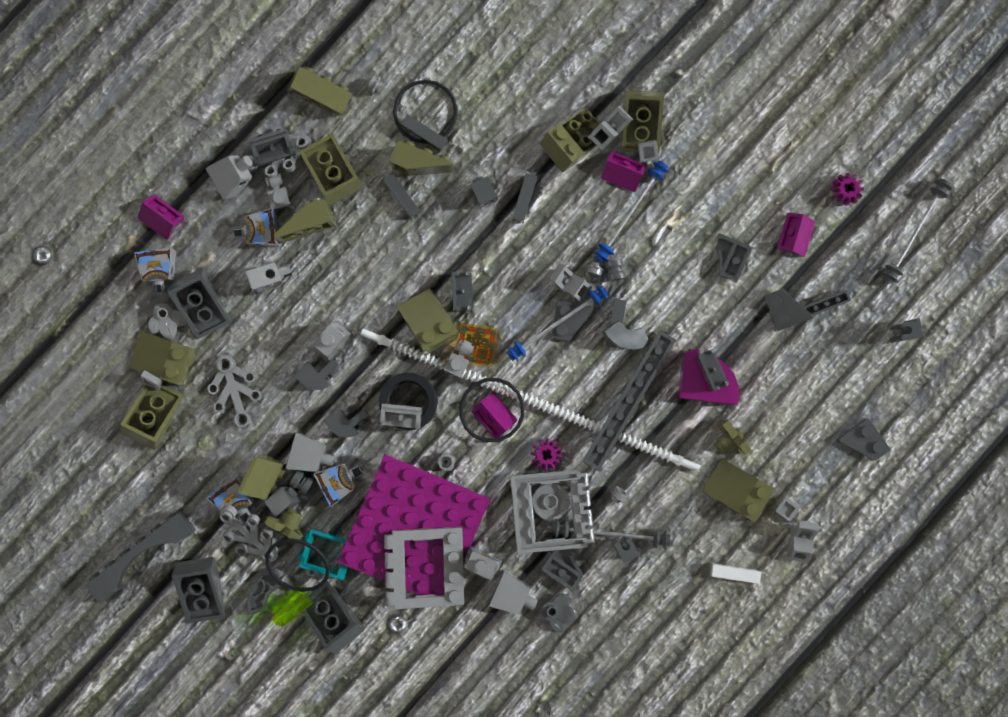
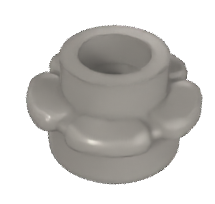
(375, 85)
(595, 269)
(446, 456)
(618, 495)

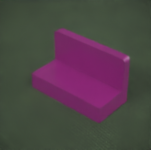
(623, 171)
(159, 216)
(796, 234)
(494, 415)

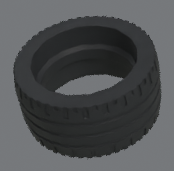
(419, 380)

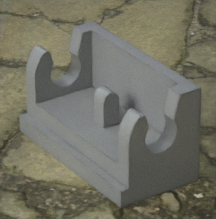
(401, 416)

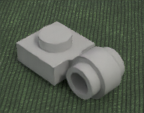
(278, 196)
(457, 364)

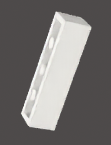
(735, 573)

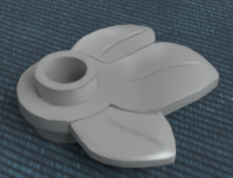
(166, 324)

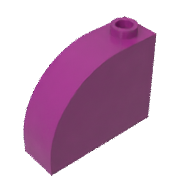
(694, 386)

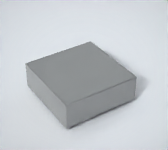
(648, 151)
(151, 380)
(786, 509)

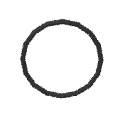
(417, 83)
(463, 400)
(308, 545)

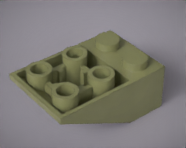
(570, 140)
(418, 161)

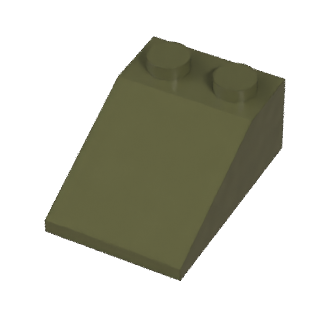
(647, 115)
(331, 169)
(307, 221)
(427, 321)
(162, 358)
(151, 415)
(262, 477)
(738, 490)

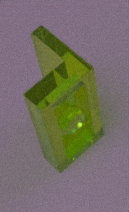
(290, 607)

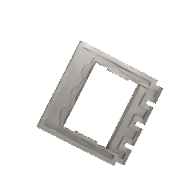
(525, 518)
(453, 568)

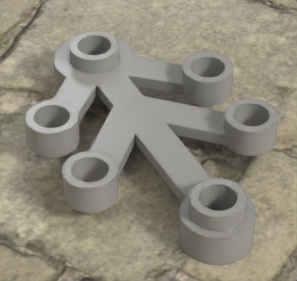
(293, 160)
(232, 387)
(228, 514)

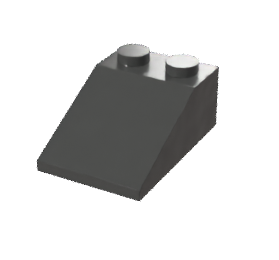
(199, 303)
(199, 589)
(332, 619)

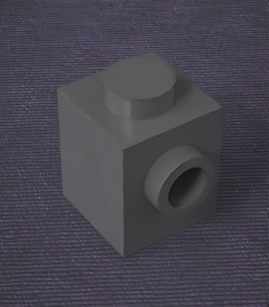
(483, 191)
(282, 500)

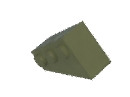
(319, 90)

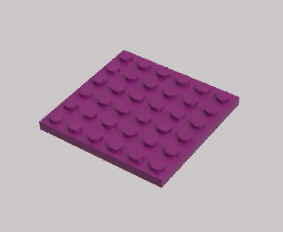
(411, 499)

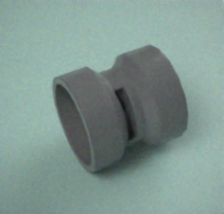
(614, 270)
(306, 482)

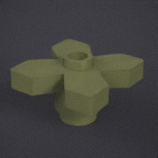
(730, 439)
(287, 524)

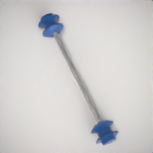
(656, 174)
(595, 296)

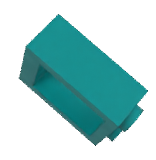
(304, 555)

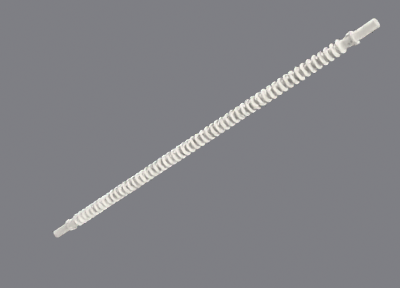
(677, 459)

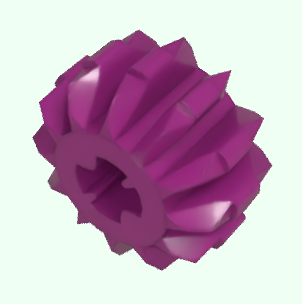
(839, 189)
(540, 456)

